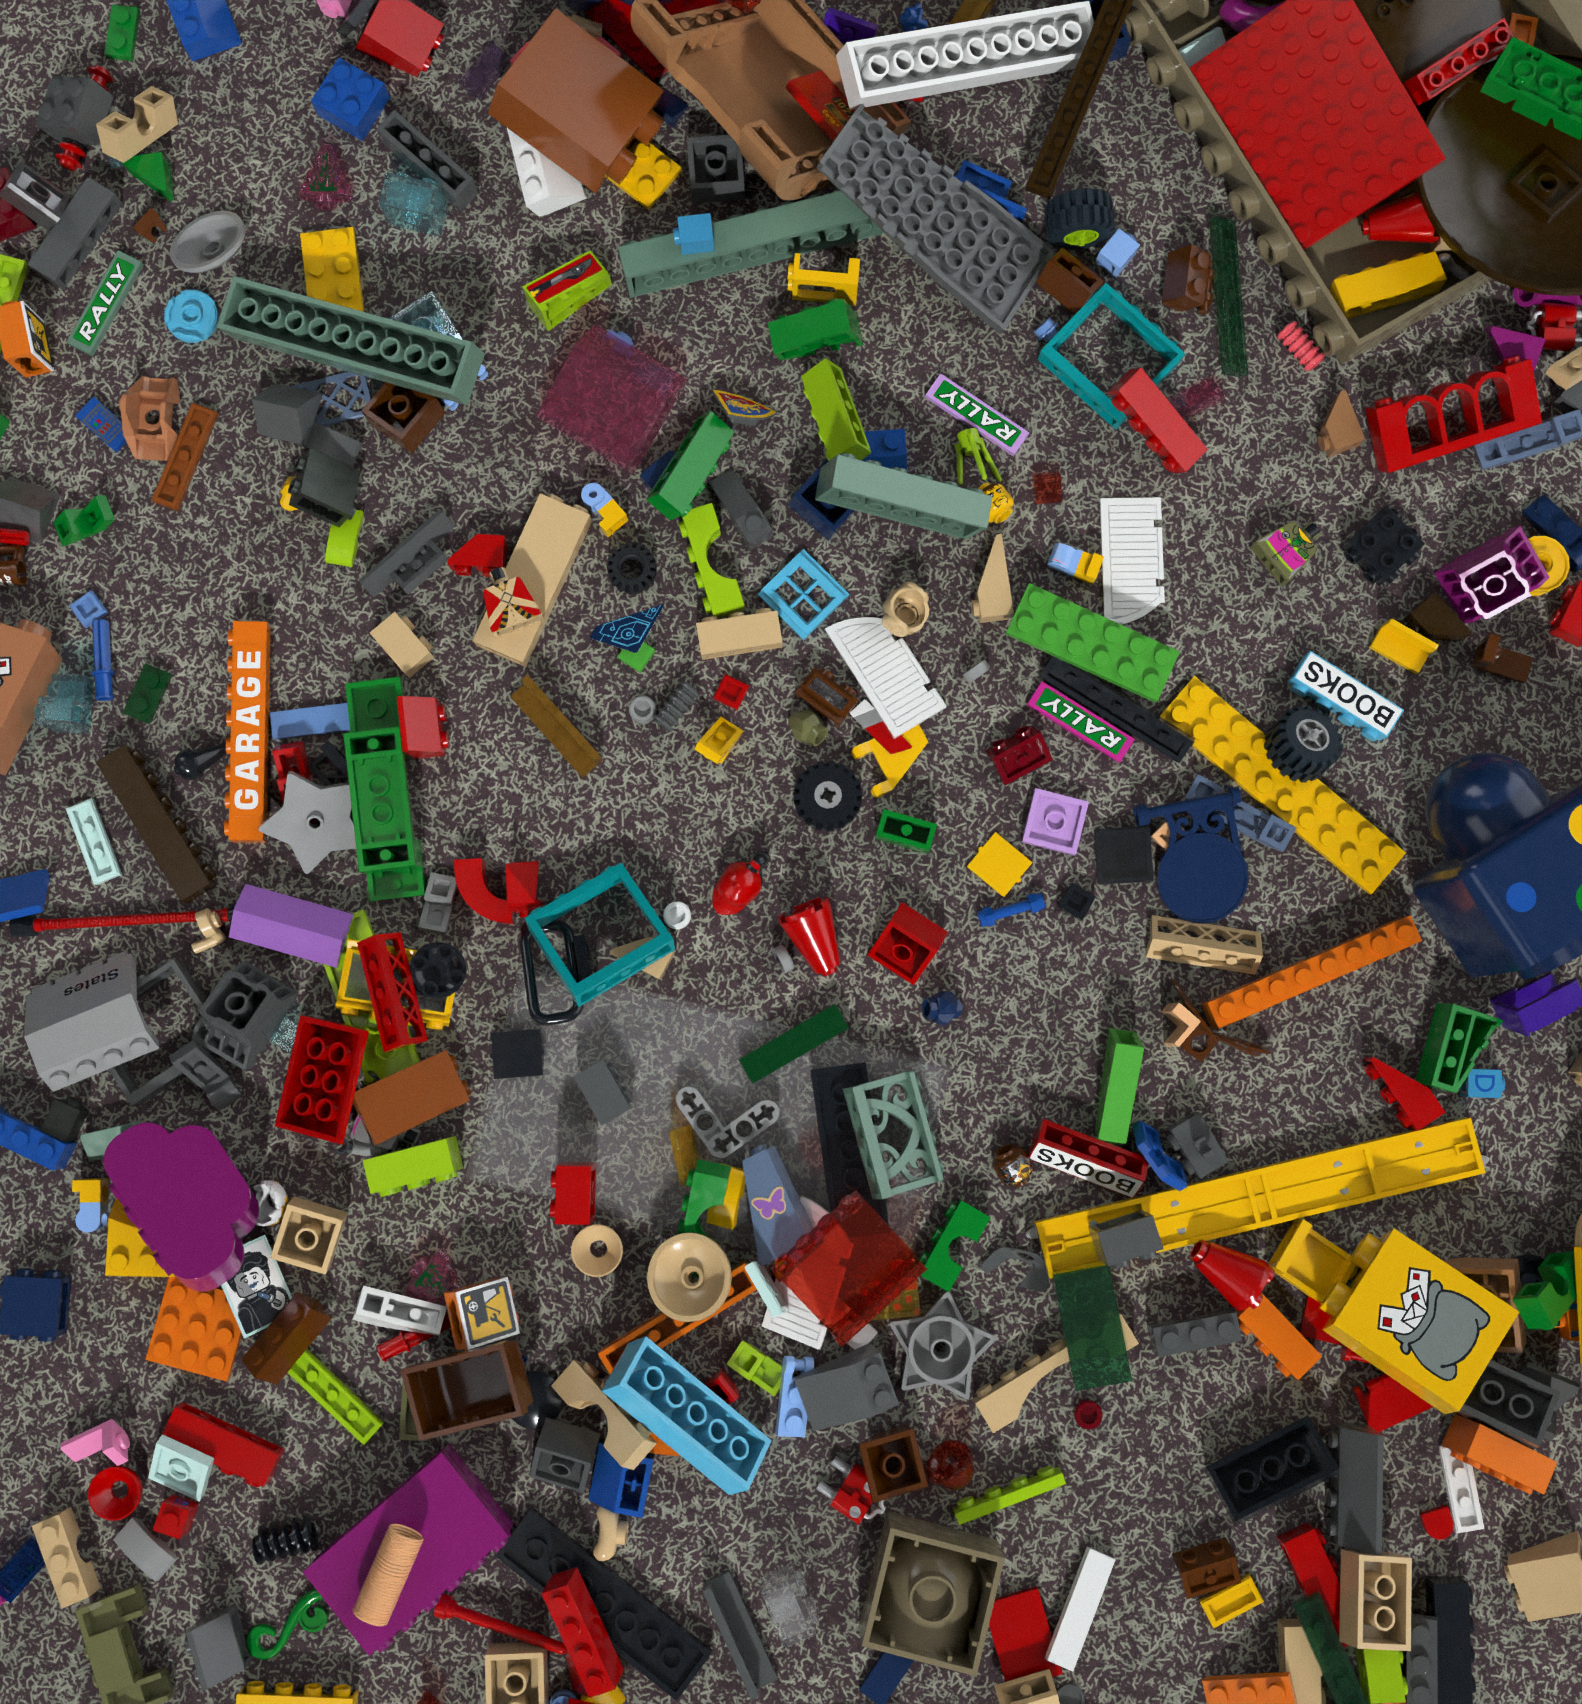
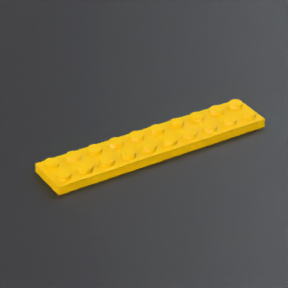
(1310, 806)

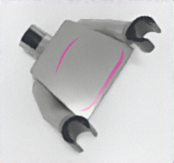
(361, 1143)

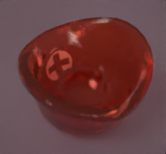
(952, 1476)

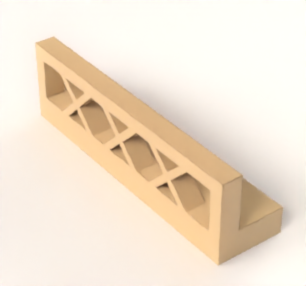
(1205, 949)

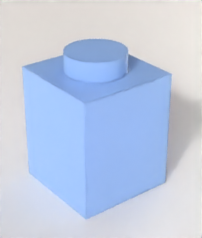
(1117, 252)

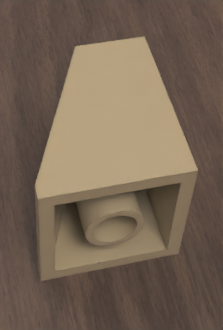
(1548, 1578)

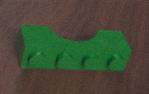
(708, 1189)

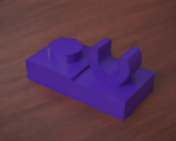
(847, 27)

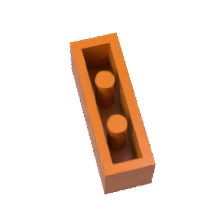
(1278, 1338)

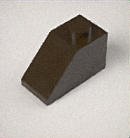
(1436, 621)

